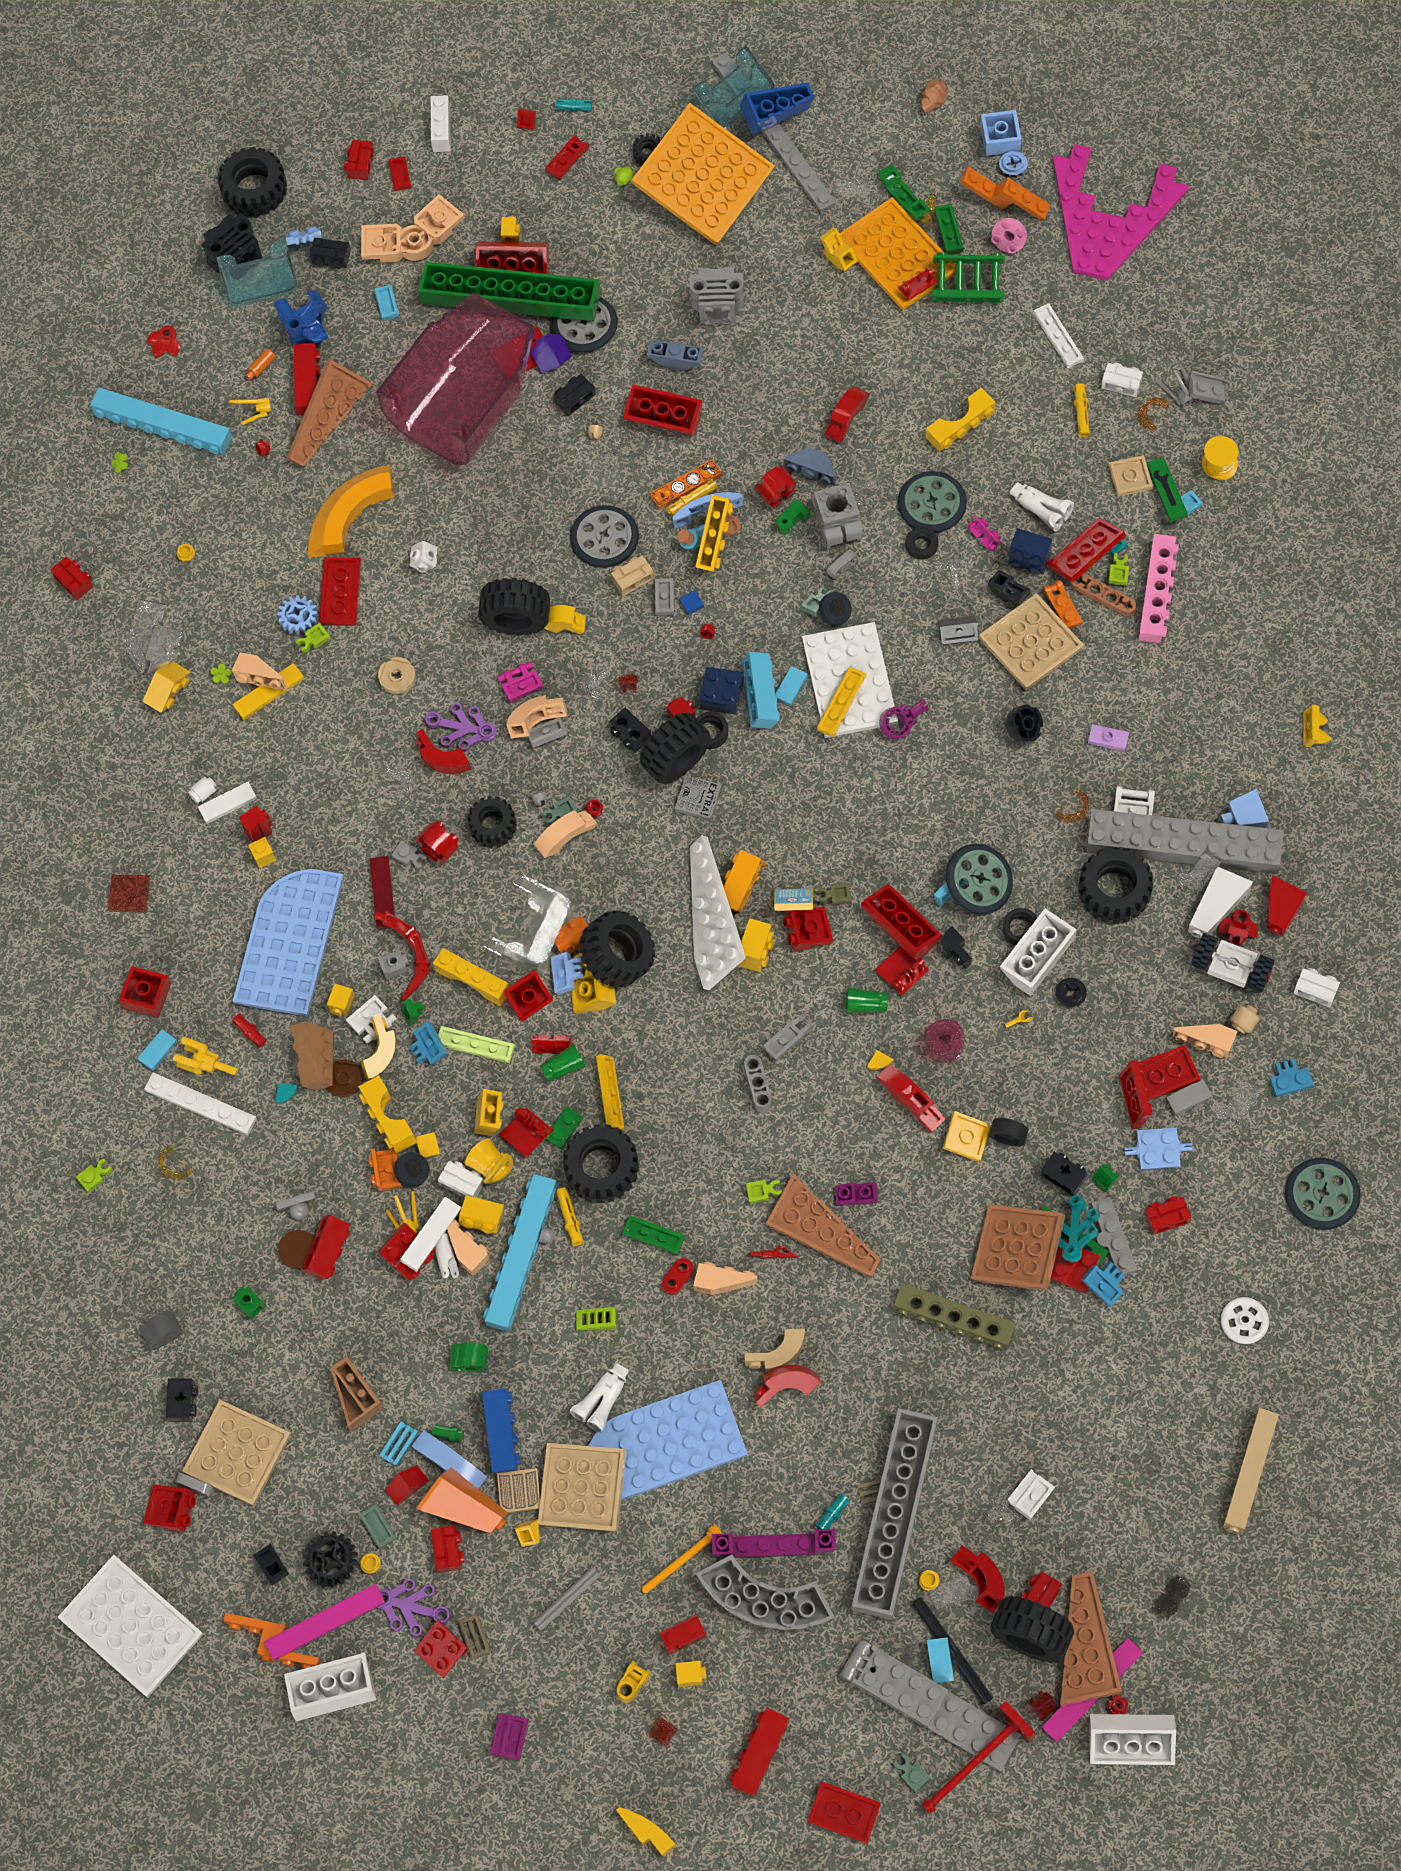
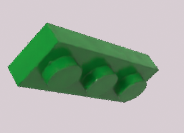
(949, 229)
(653, 1235)

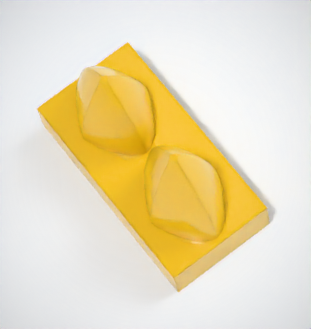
(1311, 721)

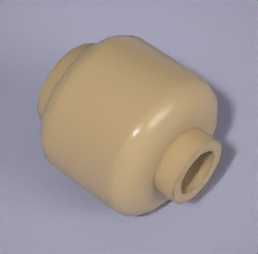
(1244, 1019)

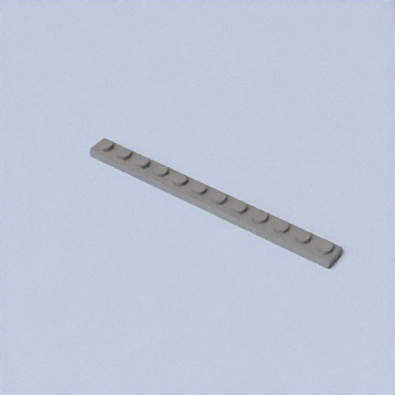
(787, 151)

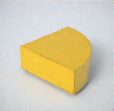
(879, 1061)

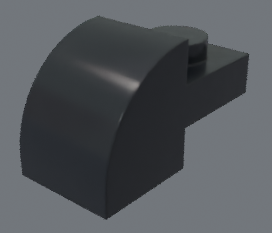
(1007, 589)
(953, 946)
(271, 1564)

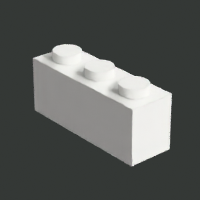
(440, 124)

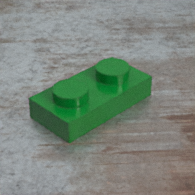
(564, 1128)

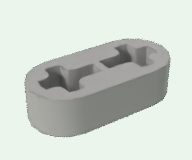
(842, 564)
(194, 1484)

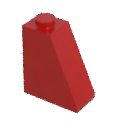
(1283, 905)

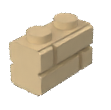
(632, 575)

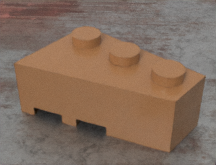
(315, 1054)
(355, 1395)

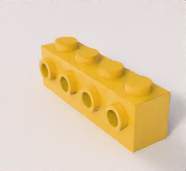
(713, 533)

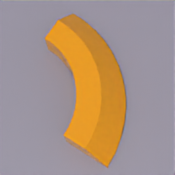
(344, 506)

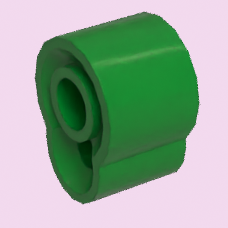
(468, 1357)

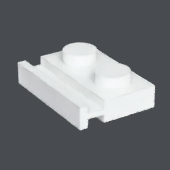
(1030, 1494)

